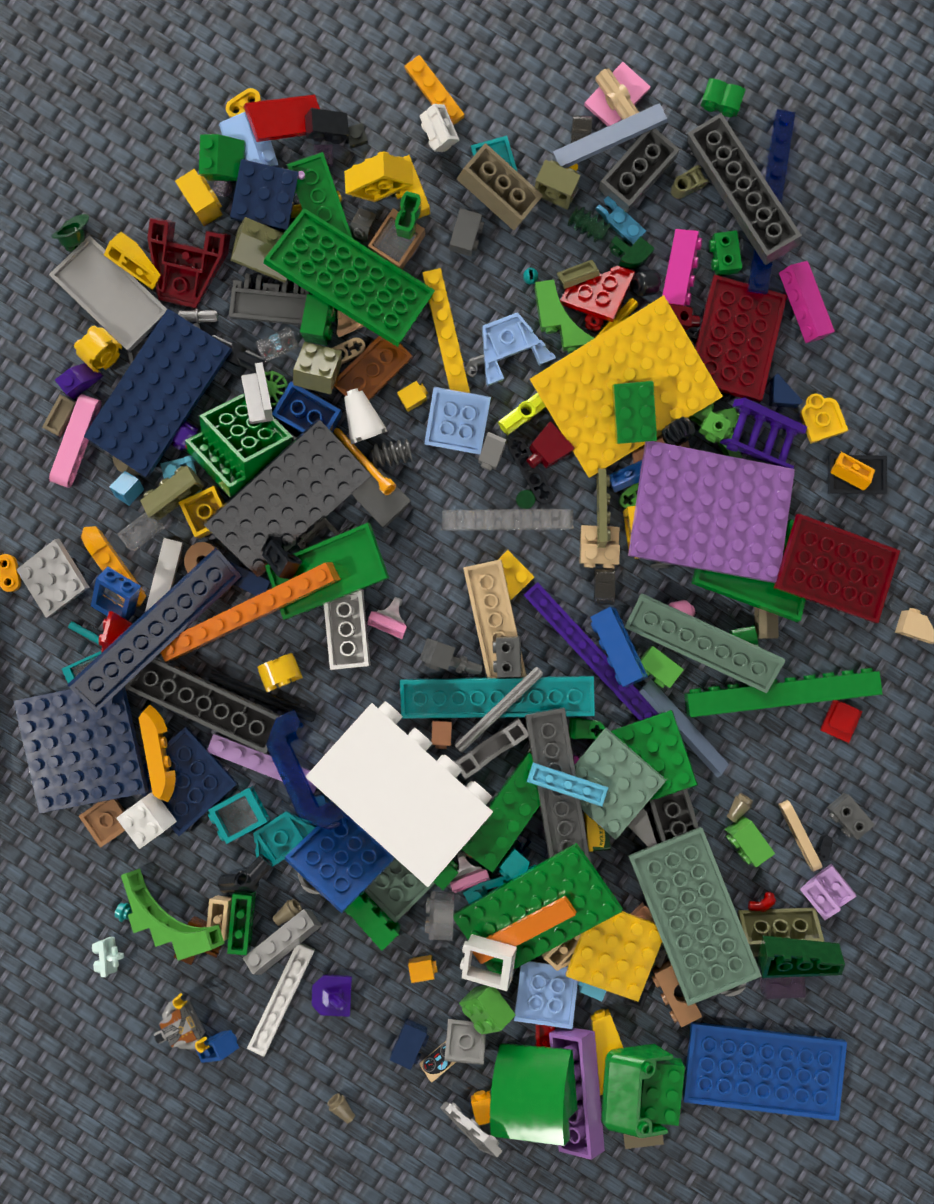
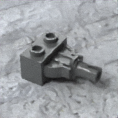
(439, 655)

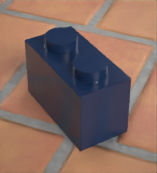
(409, 1043)

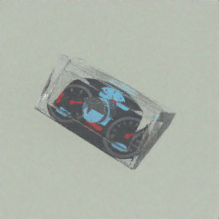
(277, 344)

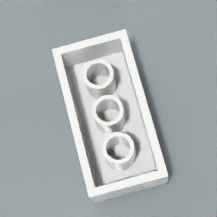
(347, 632)

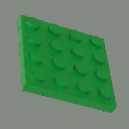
(662, 747)

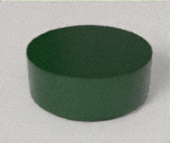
(525, 499)

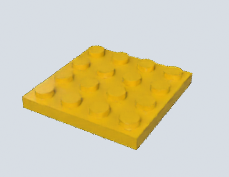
(616, 955)

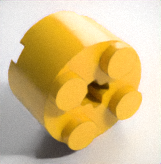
(98, 349)
(279, 672)

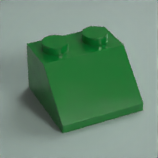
(220, 157)

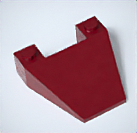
(184, 268)

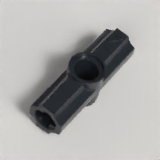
(241, 356)

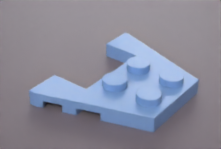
(507, 338)

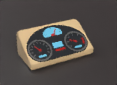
(434, 1063)

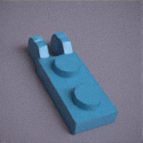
(621, 221)

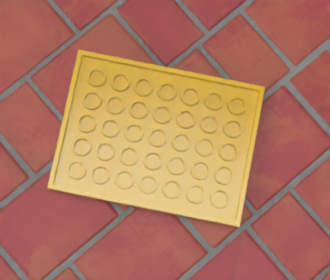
(638, 349)

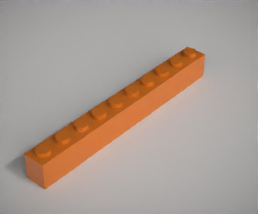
(251, 610)

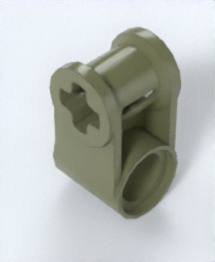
(691, 180)

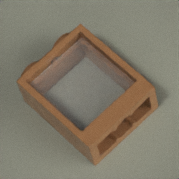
(392, 247)

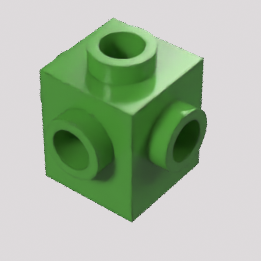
(715, 427)

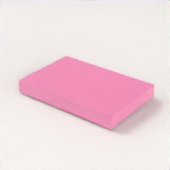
(636, 86)

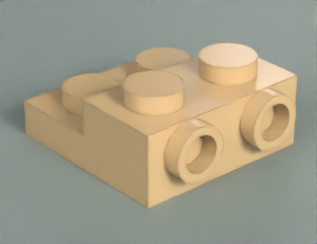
(591, 555)

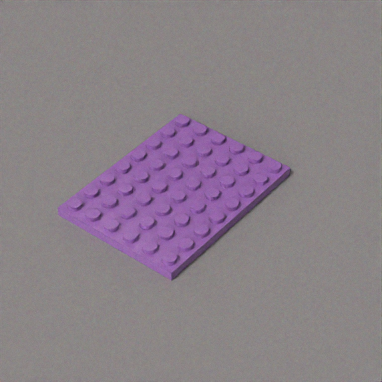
(711, 512)

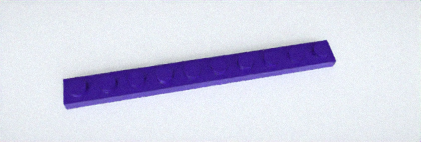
(587, 651)

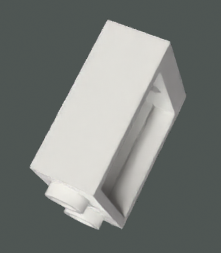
(491, 948)

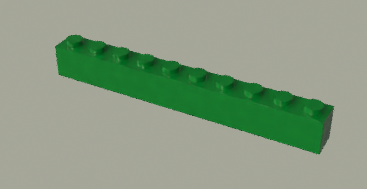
(783, 693)

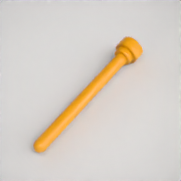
(386, 485)

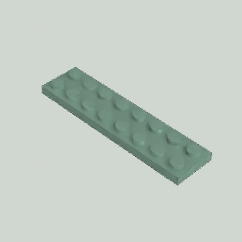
(704, 643)

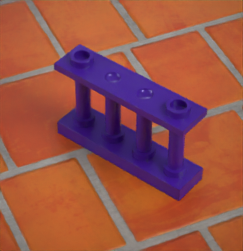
(776, 422)

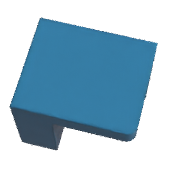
(126, 488)

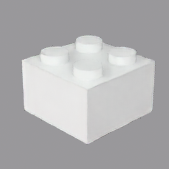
(146, 820)

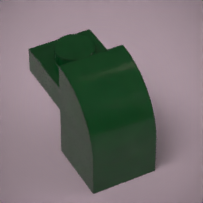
(631, 257)

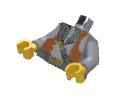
(181, 1026)

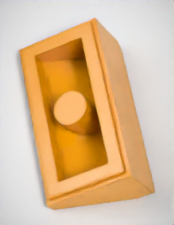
(853, 471)

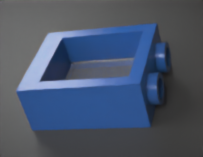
(115, 594)

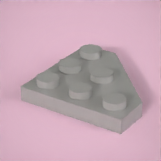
(471, 1129)

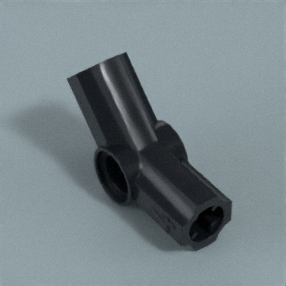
(245, 880)

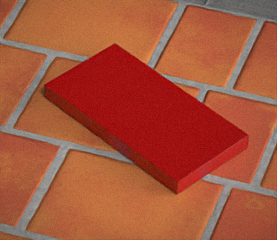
(279, 117)

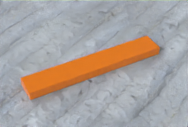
(532, 925)

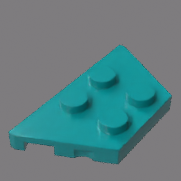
(280, 836)

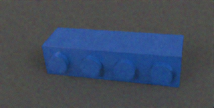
(618, 646)

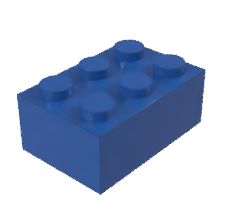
(301, 409)

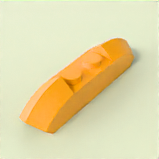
(106, 556)
(158, 762)

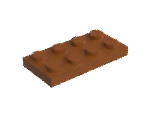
(373, 368)

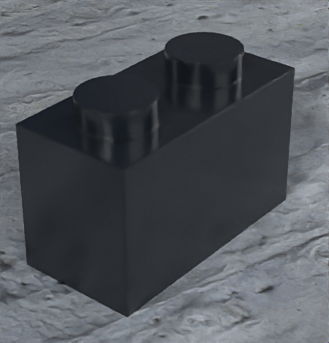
(326, 125)

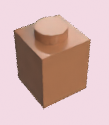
(441, 734)

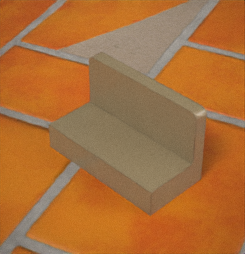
(765, 624)

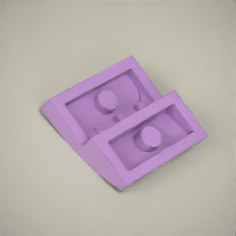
(828, 892)

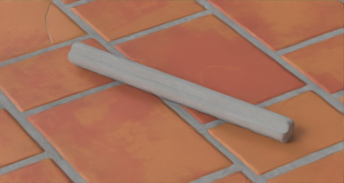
(499, 709)

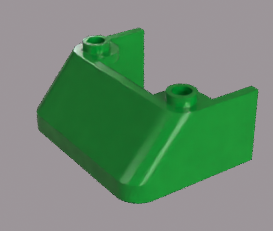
(623, 1089)

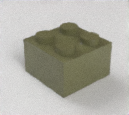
(557, 183)
(317, 367)

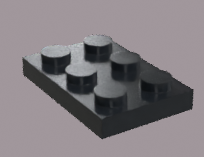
(879, 482)

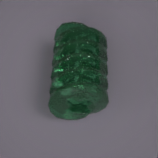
(588, 224)

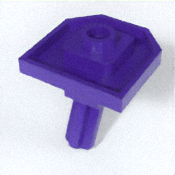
(332, 995)

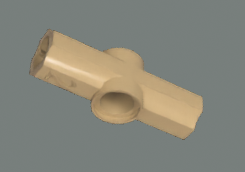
(616, 95)

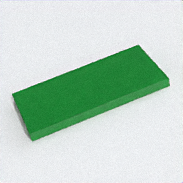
(355, 560)
(752, 592)

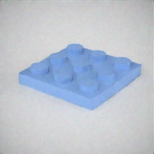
(457, 420)
(545, 996)

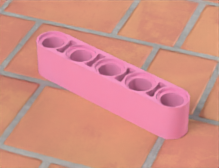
(74, 442)

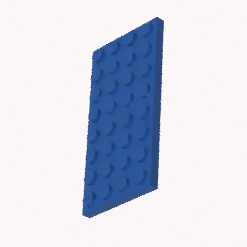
(764, 1071)

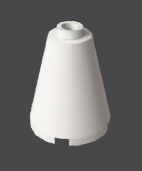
(362, 417)

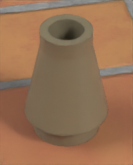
(739, 807)
(287, 911)
(341, 1108)

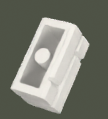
(439, 128)

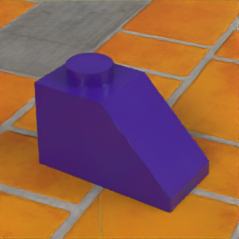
(77, 380)

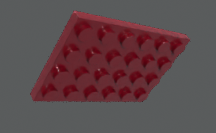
(739, 336)
(837, 568)

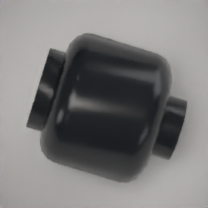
(646, 283)

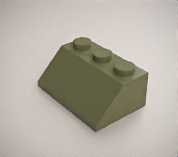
(253, 245)
(165, 498)

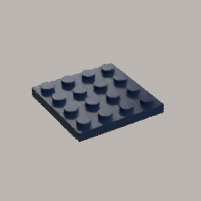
(198, 781)

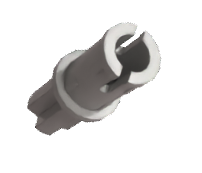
(199, 316)

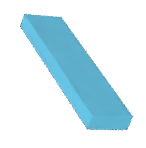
(567, 784)

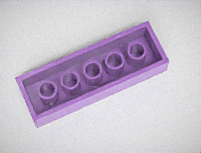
(585, 1124)

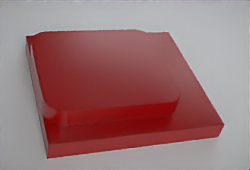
(841, 720)

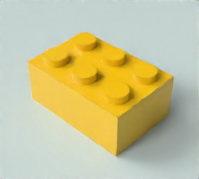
(378, 177)

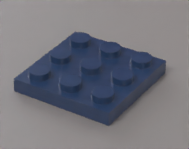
(264, 194)

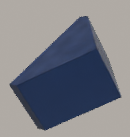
(782, 394)

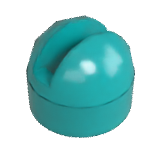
(526, 276)

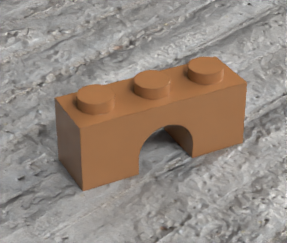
(667, 981)

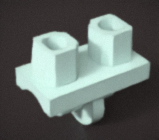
(108, 956)

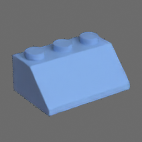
(240, 128)

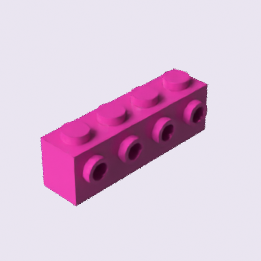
(681, 267)
(806, 302)

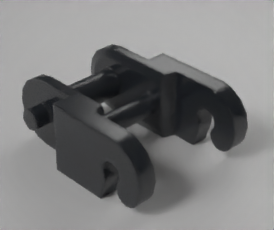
(824, 847)

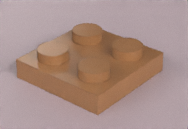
(103, 822)

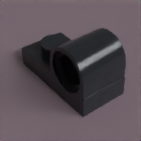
(282, 563)

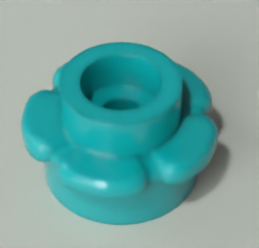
(122, 911)

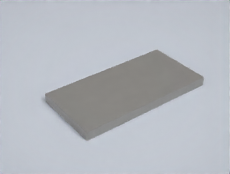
(109, 294)

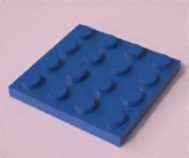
(340, 861)

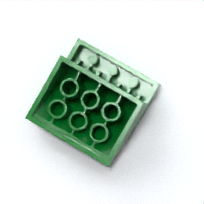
(233, 447)
(533, 1094)

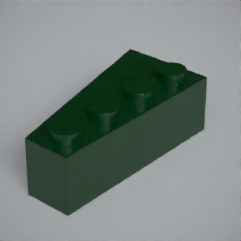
(799, 958)

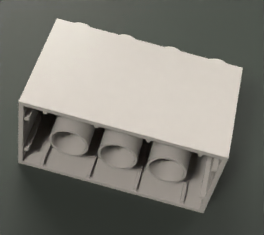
(401, 792)

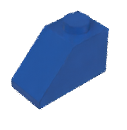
(220, 1045)

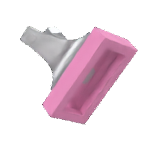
(389, 620)
(468, 875)

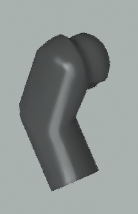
(473, 365)

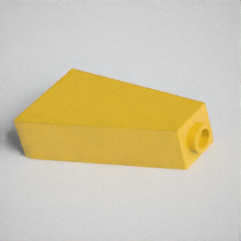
(606, 1040)

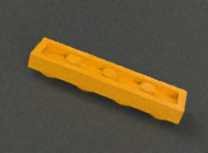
(432, 88)

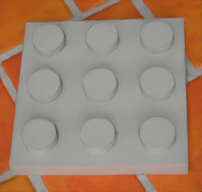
(52, 578)

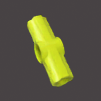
(517, 418)

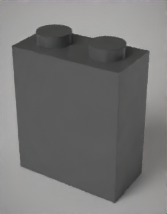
(380, 506)

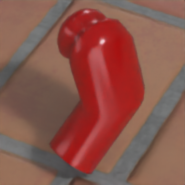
(764, 905)

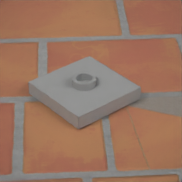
(464, 1043)

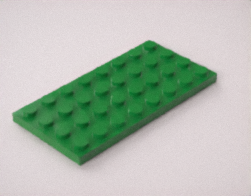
(349, 277)
(559, 876)

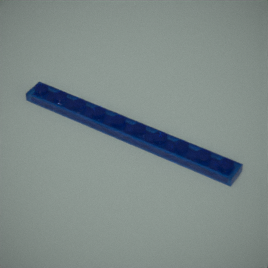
(775, 177)

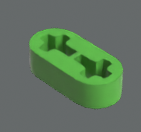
(630, 491)

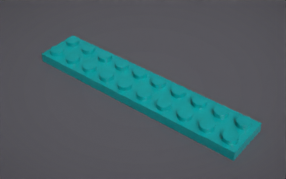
(479, 695)

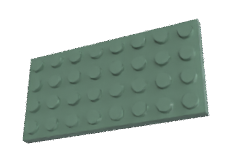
(694, 916)

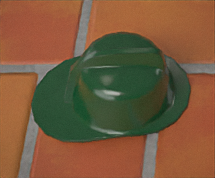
(72, 232)

